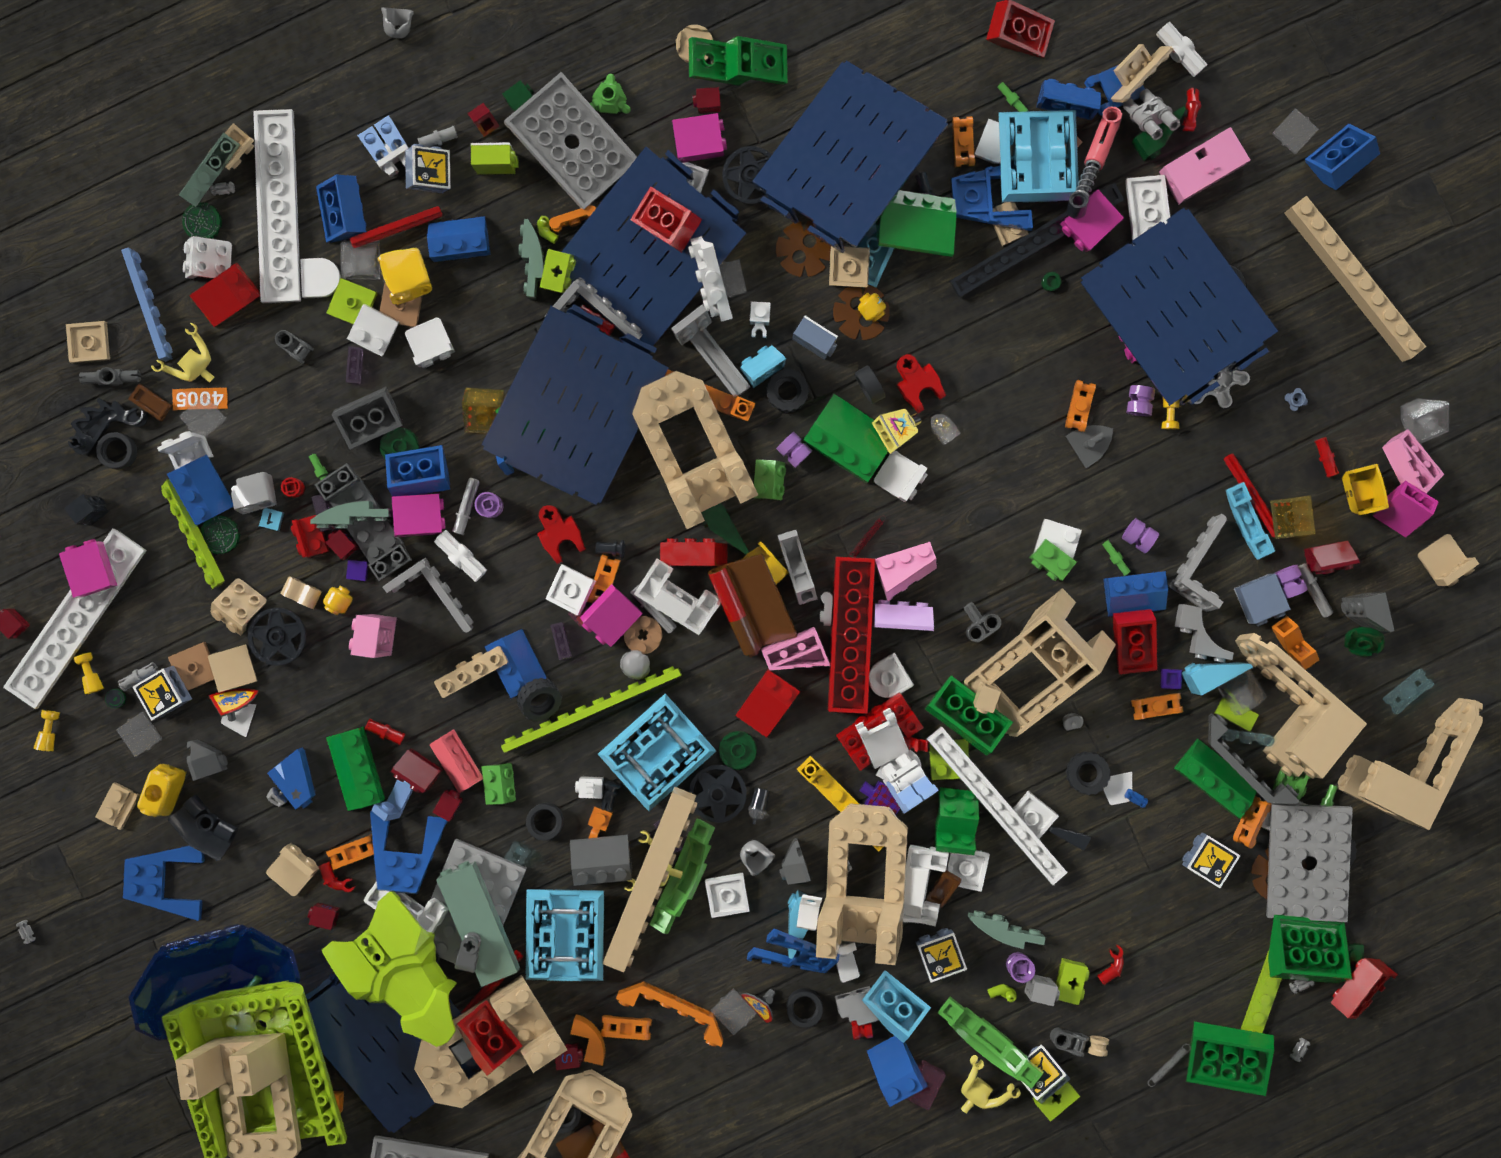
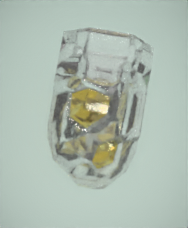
(944, 428)

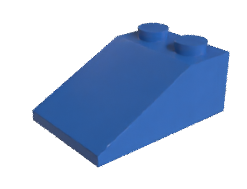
(896, 1070)

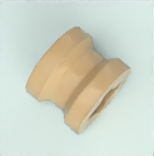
(1098, 1046)

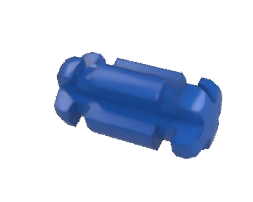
(1136, 798)

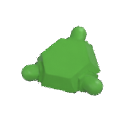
(610, 97)

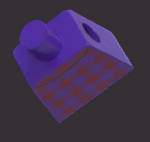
(879, 796)

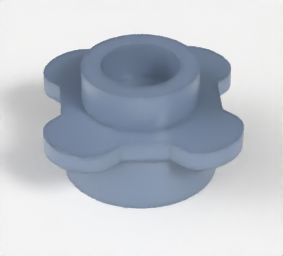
(1302, 400)

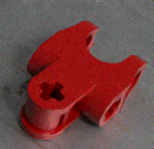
(917, 379)
(558, 531)

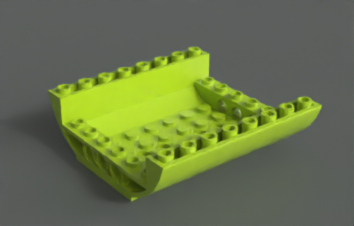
(239, 1014)

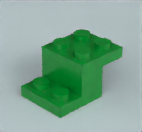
(956, 821)

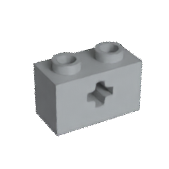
(1042, 990)

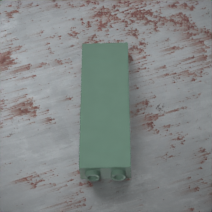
(475, 912)

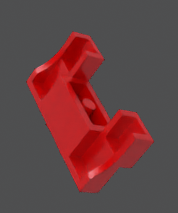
(905, 718)

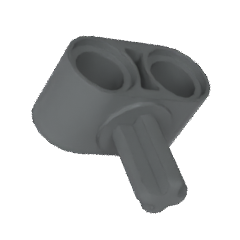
(980, 622)

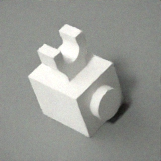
(759, 317)
(590, 787)

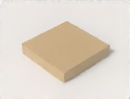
(849, 267)
(87, 342)
(232, 668)

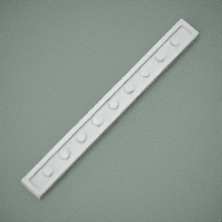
(997, 805)

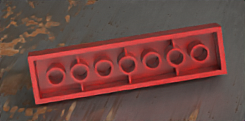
(851, 635)

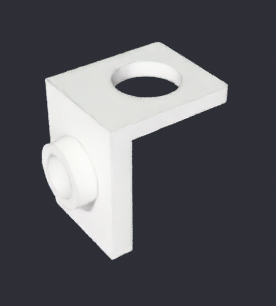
(808, 912)

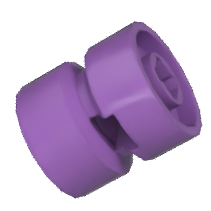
(1140, 400)
(794, 449)
(489, 505)
(1141, 536)
(1291, 581)
(1020, 967)

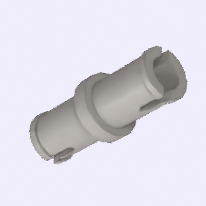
(438, 137)
(138, 676)

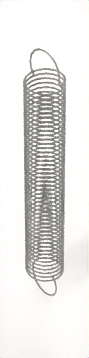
(1168, 1063)

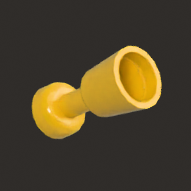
(1170, 423)
(91, 680)
(46, 738)

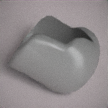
(395, 17)
(635, 664)
(760, 861)

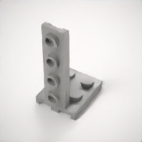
(602, 304)
(693, 329)
(440, 588)
(1193, 589)

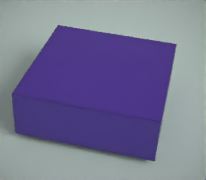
(357, 570)
(1171, 678)

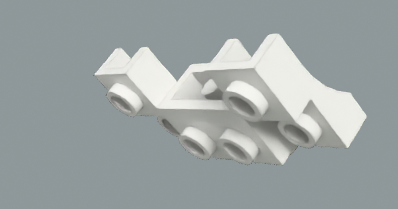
(709, 274)
(675, 601)
(917, 874)
(427, 917)

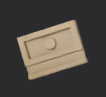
(1008, 234)
(117, 806)

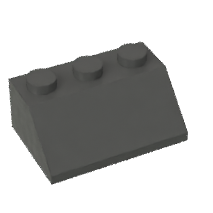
(367, 418)
(1369, 610)
(600, 860)

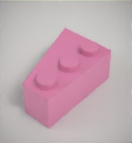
(1412, 461)
(905, 567)
(796, 652)

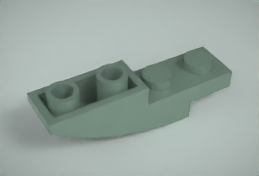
(209, 169)
(532, 252)
(344, 514)
(998, 929)

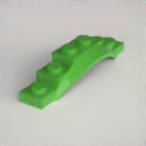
(680, 890)
(990, 1042)

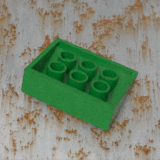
(918, 223)
(847, 439)
(1308, 950)
(1230, 1058)

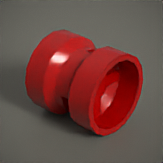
(296, 487)
(861, 1031)

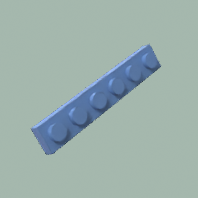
(145, 298)

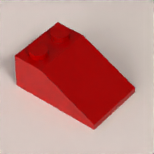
(1020, 29)
(666, 219)
(225, 294)
(1135, 641)
(767, 703)
(488, 1037)

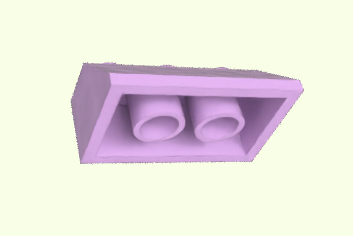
(903, 616)

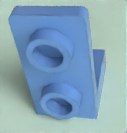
(396, 802)

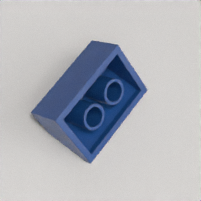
(1063, 97)
(1343, 156)
(341, 208)
(458, 239)
(417, 471)
(201, 489)
(1136, 592)
(521, 664)

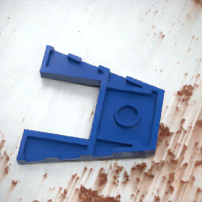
(974, 200)
(401, 870)
(146, 881)
(804, 956)

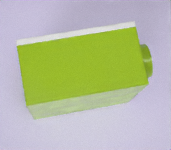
(493, 158)

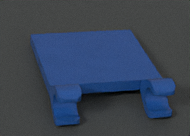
(1110, 85)

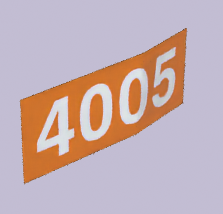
(187, 397)

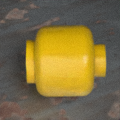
(871, 307)
(337, 600)

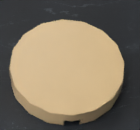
(682, 42)

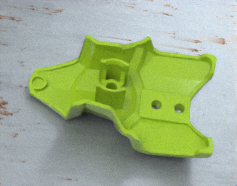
(405, 974)

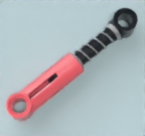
(1094, 161)

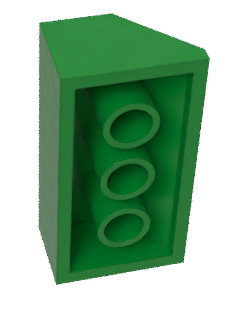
(955, 709)
(355, 768)
(1216, 779)

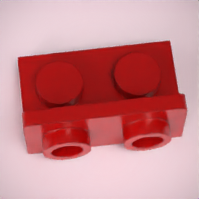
(310, 539)

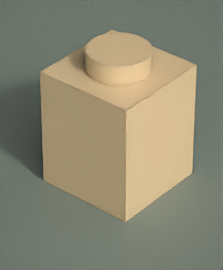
(986, 697)

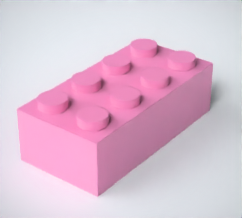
(372, 635)

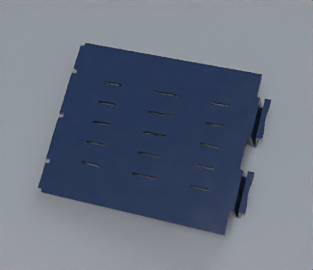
(828, 117)
(601, 236)
(1216, 314)
(527, 404)
(373, 1077)

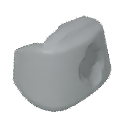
(1072, 721)
(276, 797)

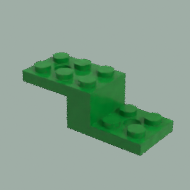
(737, 60)

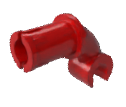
(1192, 107)
(917, 744)
(330, 879)
(1115, 969)

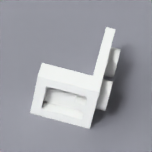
(847, 965)

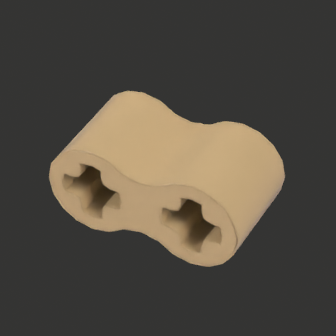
(301, 592)

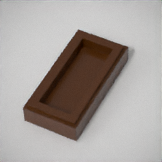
(150, 402)
(943, 888)

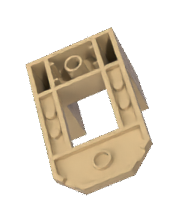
(708, 483)
(1059, 649)
(1320, 725)
(1408, 796)
(862, 917)
(526, 1020)
(239, 1069)
(593, 1096)

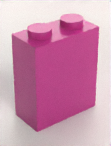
(699, 137)
(1097, 222)
(1407, 509)
(417, 515)
(87, 568)
(610, 616)

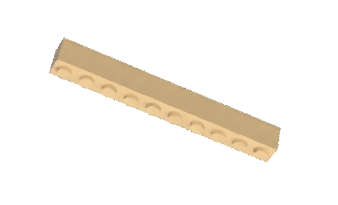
(1355, 279)
(649, 879)

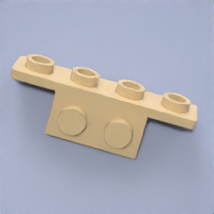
(1136, 68)
(469, 672)

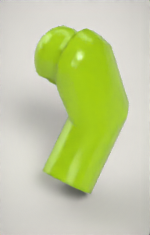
(544, 230)
(1003, 990)

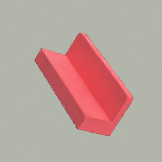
(456, 761)

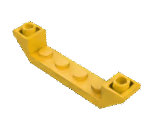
(827, 785)

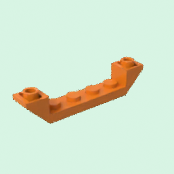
(727, 404)
(630, 994)

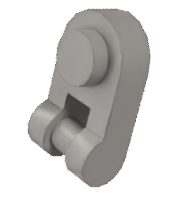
(826, 615)

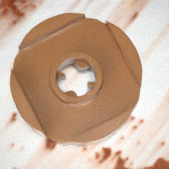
(653, 637)

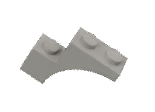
(797, 567)
(1190, 619)

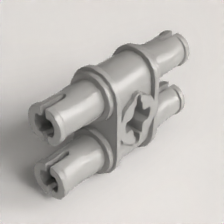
(1151, 114)

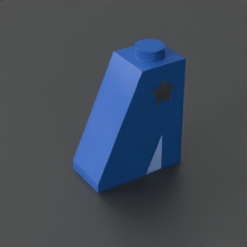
(294, 779)

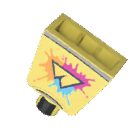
(896, 428)

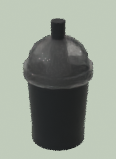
(758, 804)

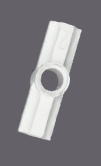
(1183, 48)
(460, 555)

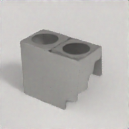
(253, 493)
(852, 1006)

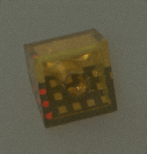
(480, 408)
(1293, 517)

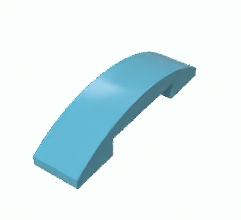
(1248, 521)

